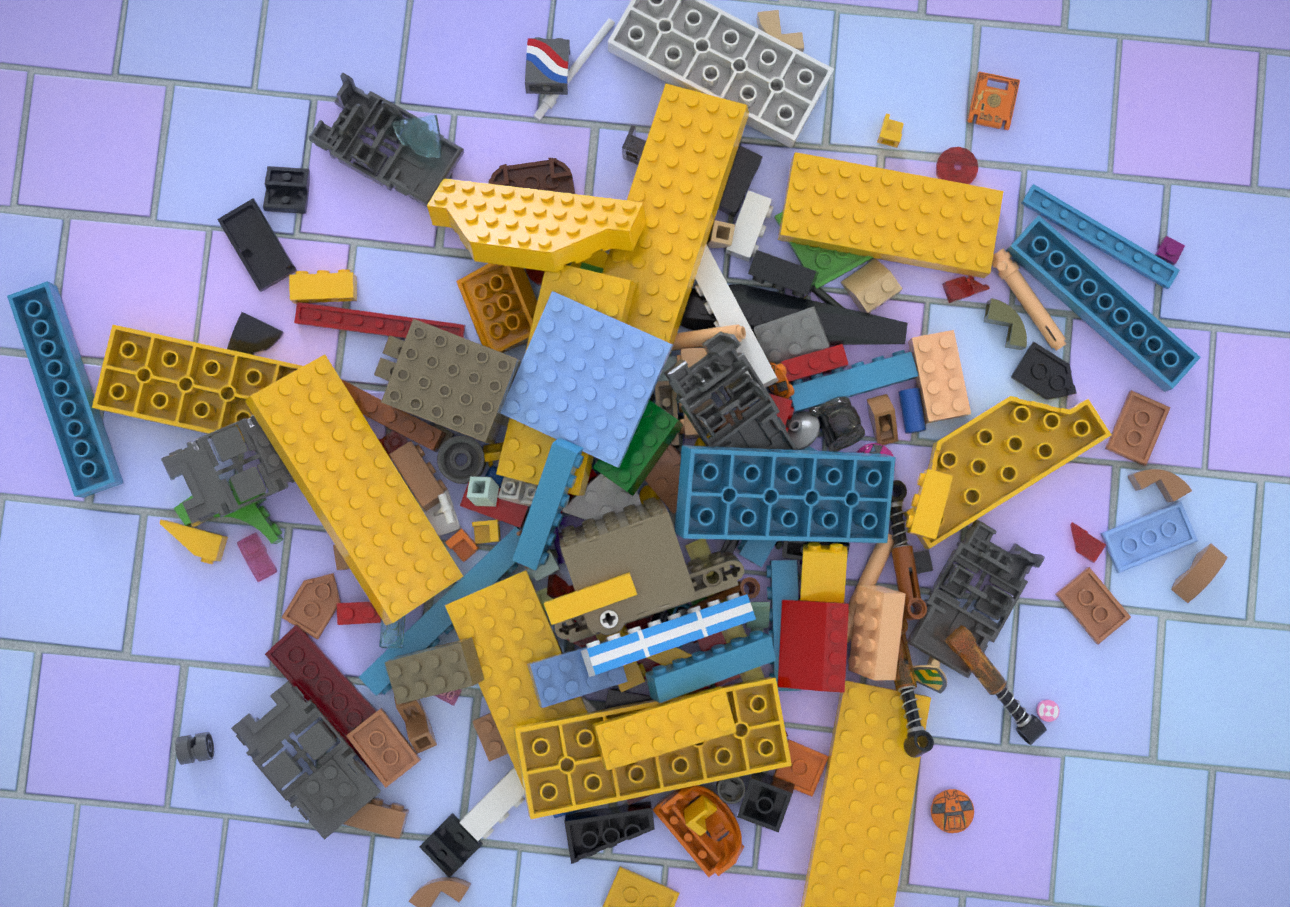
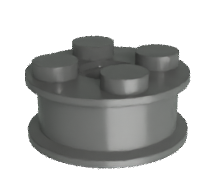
(451, 450)

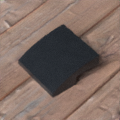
(286, 189)
(450, 845)

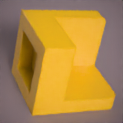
(890, 132)
(487, 531)
(697, 813)

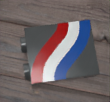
(547, 66)

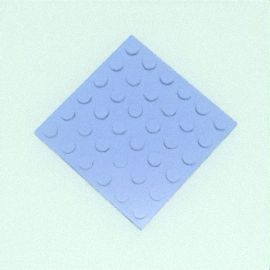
(586, 378)

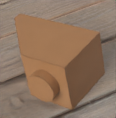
(883, 419)

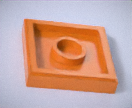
(805, 768)

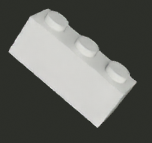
(750, 226)

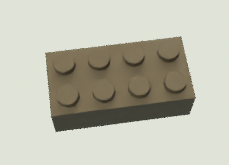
(434, 670)

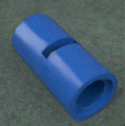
(912, 410)

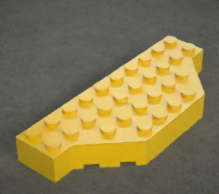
(534, 225)
(1007, 453)

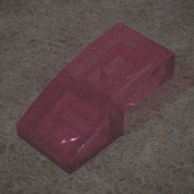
(257, 557)

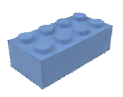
(566, 677)

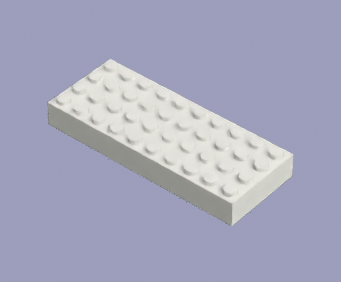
(723, 57)

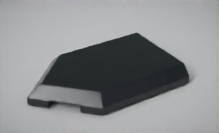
(1044, 373)

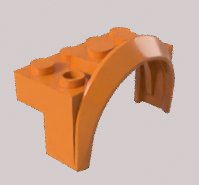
(707, 852)

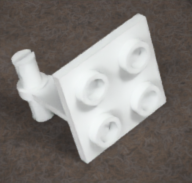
(443, 515)

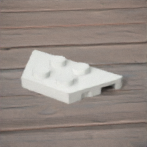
(596, 499)

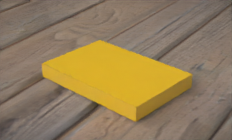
(638, 891)

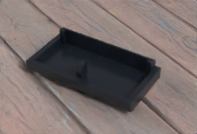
(257, 245)

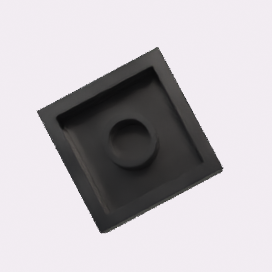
(766, 801)

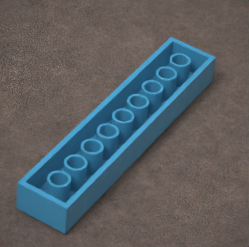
(1103, 304)
(65, 389)

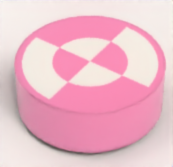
(1047, 710)

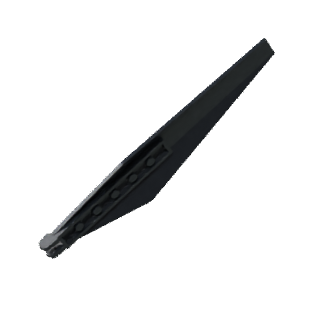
(762, 306)

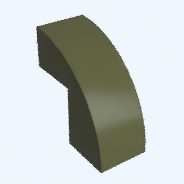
(1004, 315)

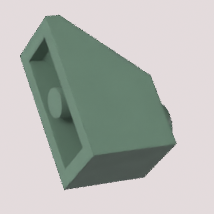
(761, 612)

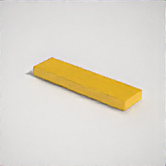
(590, 598)

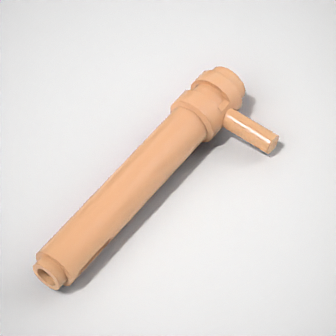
(1010, 273)
(695, 338)
(870, 575)

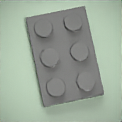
(792, 336)

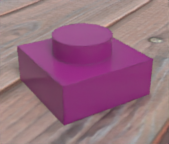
(1170, 250)

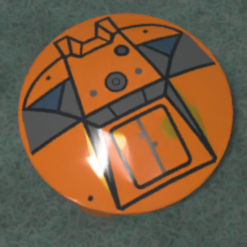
(782, 387)
(952, 811)

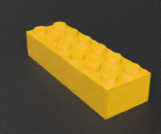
(664, 728)

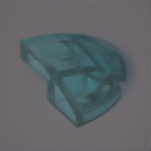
(420, 134)

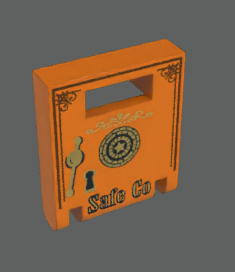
(991, 103)

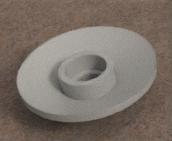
(803, 429)

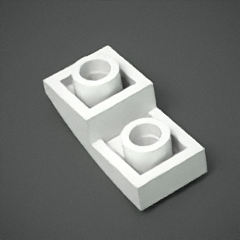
(517, 491)

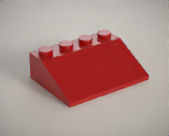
(813, 645)

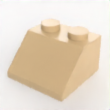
(871, 286)

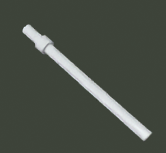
(550, 100)

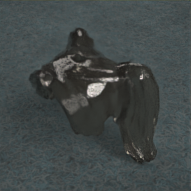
(843, 420)

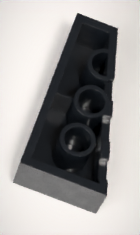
(606, 827)

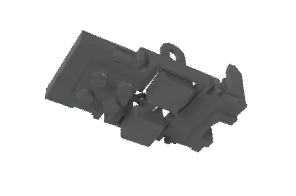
(406, 170)
(727, 368)
(215, 496)
(943, 610)
(332, 790)

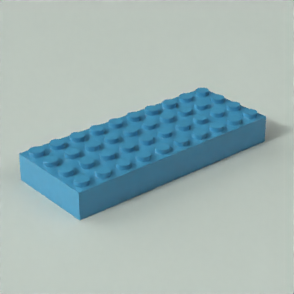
(784, 495)

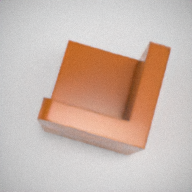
(462, 545)

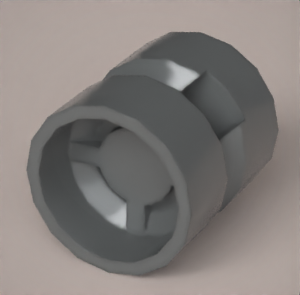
(190, 748)
(731, 790)

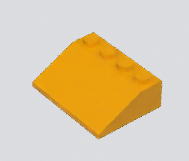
(499, 305)

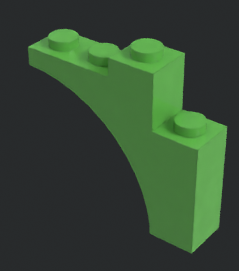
(252, 514)

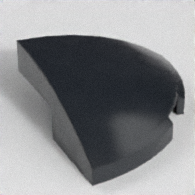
(252, 335)

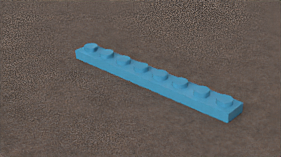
(1100, 236)

